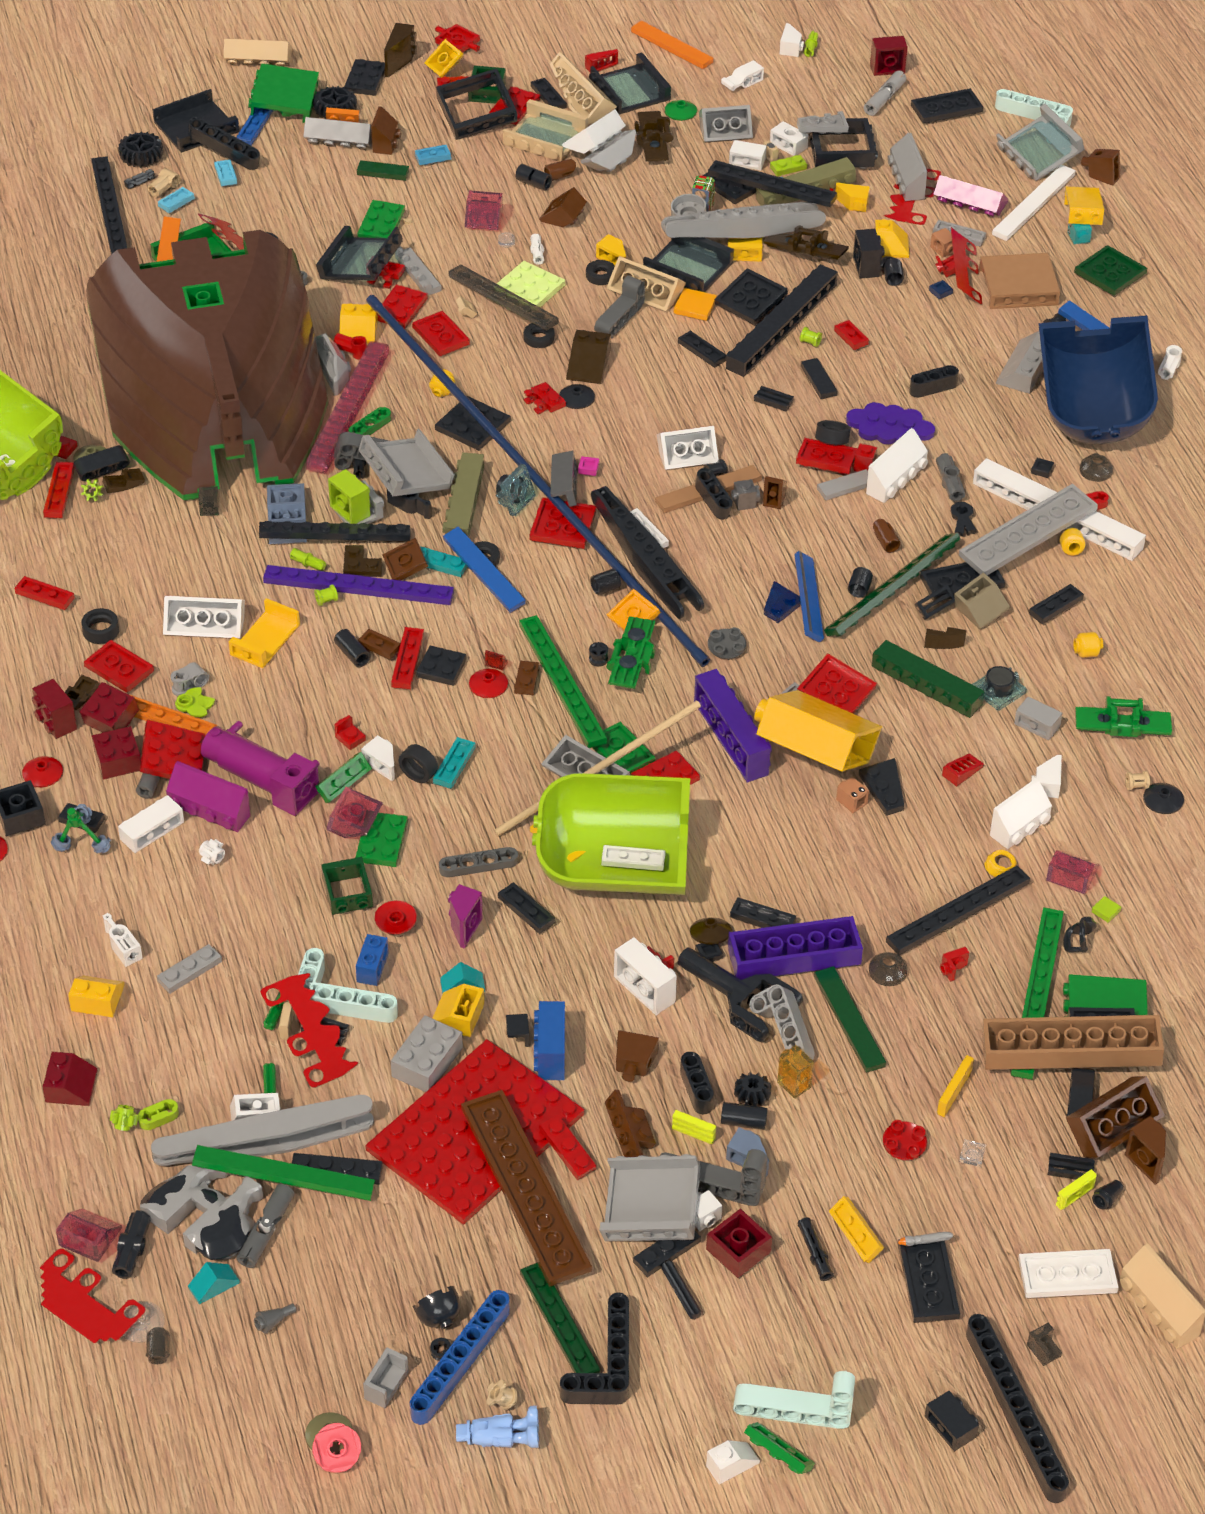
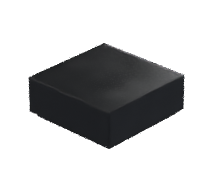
(1042, 467)
(710, 951)

